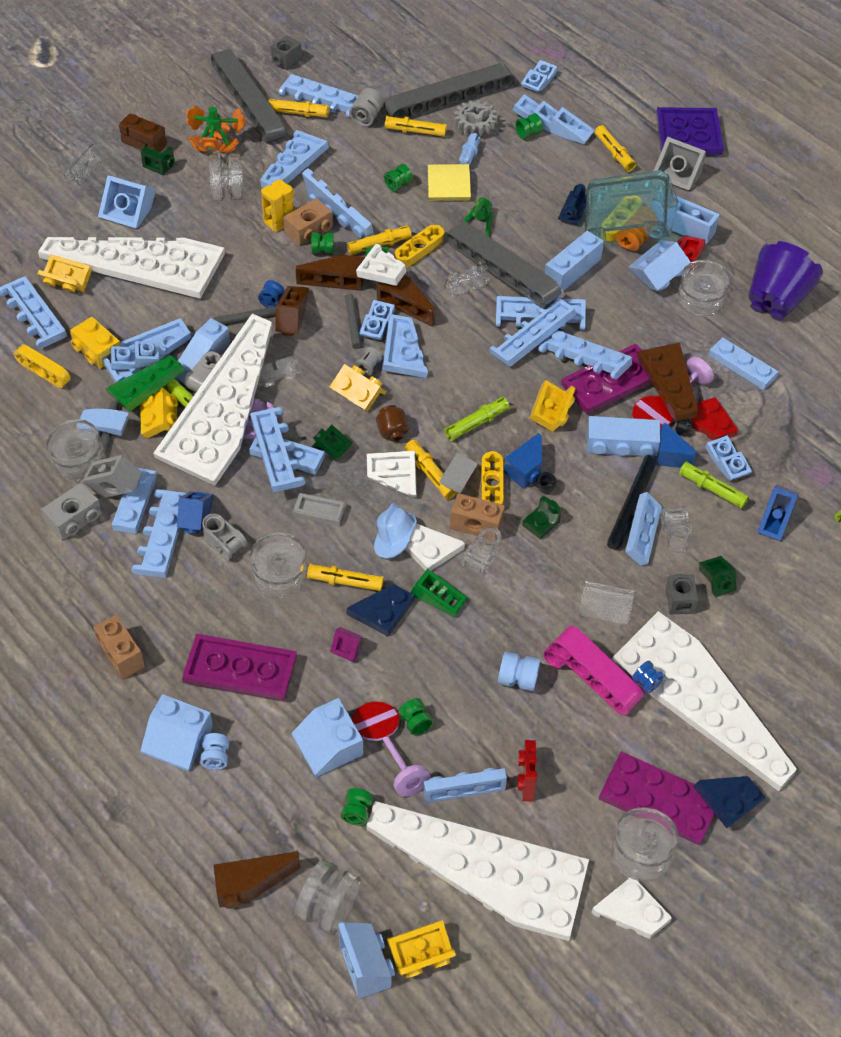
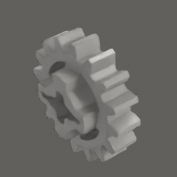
(475, 118)

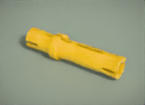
(302, 108)
(416, 126)
(626, 161)
(385, 238)
(425, 462)
(316, 572)

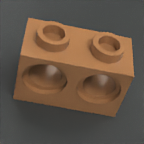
(119, 647)

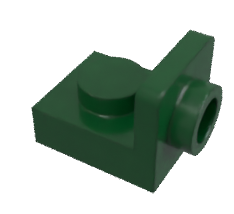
(156, 160)
(332, 442)
(543, 518)
(720, 574)

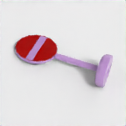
(653, 406)
(378, 722)

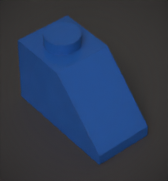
(525, 462)
(192, 510)
(778, 512)

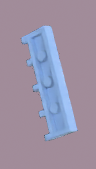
(318, 93)
(524, 309)
(35, 311)
(533, 332)
(587, 353)
(275, 450)
(162, 536)

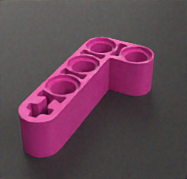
(594, 669)

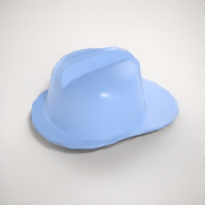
(394, 531)

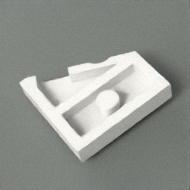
(381, 267)
(394, 471)
(432, 547)
(633, 909)

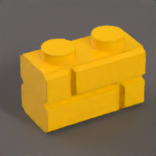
(276, 203)

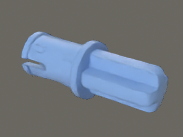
(469, 149)

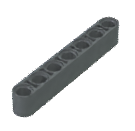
(450, 92)
(248, 95)
(503, 264)

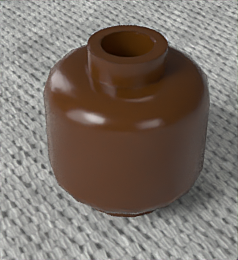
(392, 423)

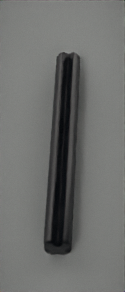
(630, 504)

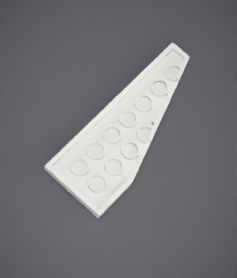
(175, 266)
(216, 417)
(704, 697)
(514, 878)

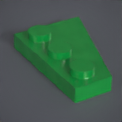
(144, 383)

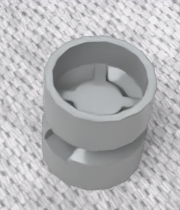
(366, 107)

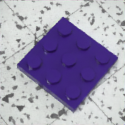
(691, 126)

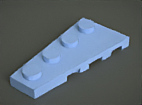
(296, 157)
(346, 217)
(168, 337)

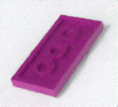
(599, 389)
(240, 667)
(641, 785)

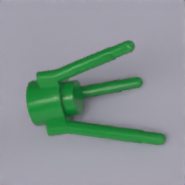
(481, 211)

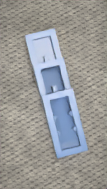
(557, 122)

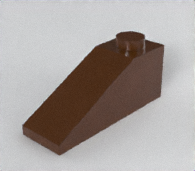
(331, 272)
(407, 299)
(291, 310)
(246, 879)

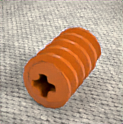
(631, 238)

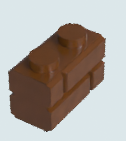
(141, 133)

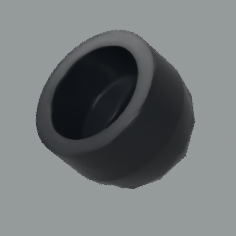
(681, 427)
(545, 479)

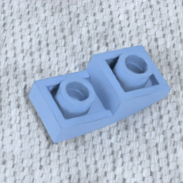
(540, 76)
(376, 321)
(134, 357)
(106, 420)
(726, 458)

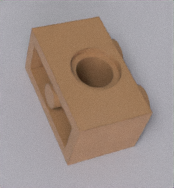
(307, 219)
(474, 514)

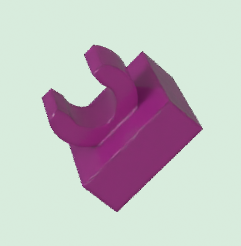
(346, 644)

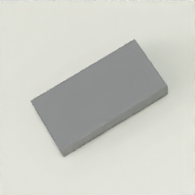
(458, 473)
(319, 509)

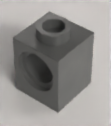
(286, 52)
(681, 602)

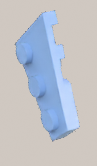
(402, 349)

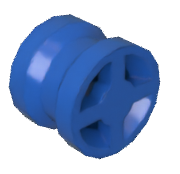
(271, 293)
(648, 677)

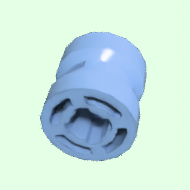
(214, 752)

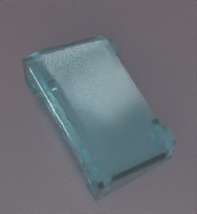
(631, 202)

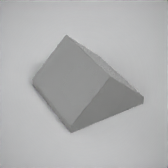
(681, 163)

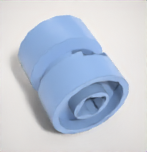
(519, 671)

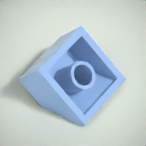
(126, 201)
(660, 264)
(176, 732)
(328, 738)
(364, 958)

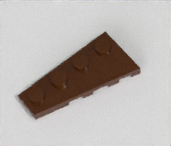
(670, 378)

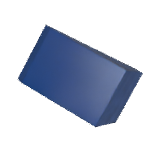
(673, 449)

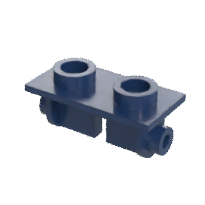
(574, 205)

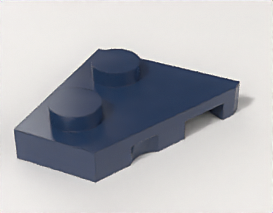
(382, 609)
(729, 797)

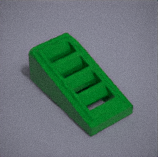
(438, 583)

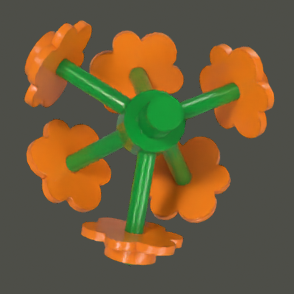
(216, 127)

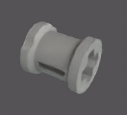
(368, 360)

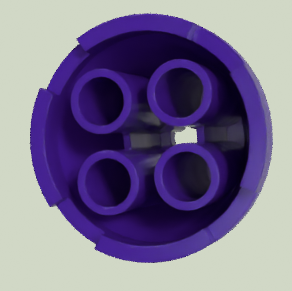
(782, 279)

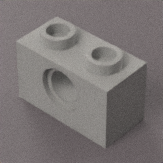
(112, 476)
(71, 511)

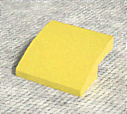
(449, 182)

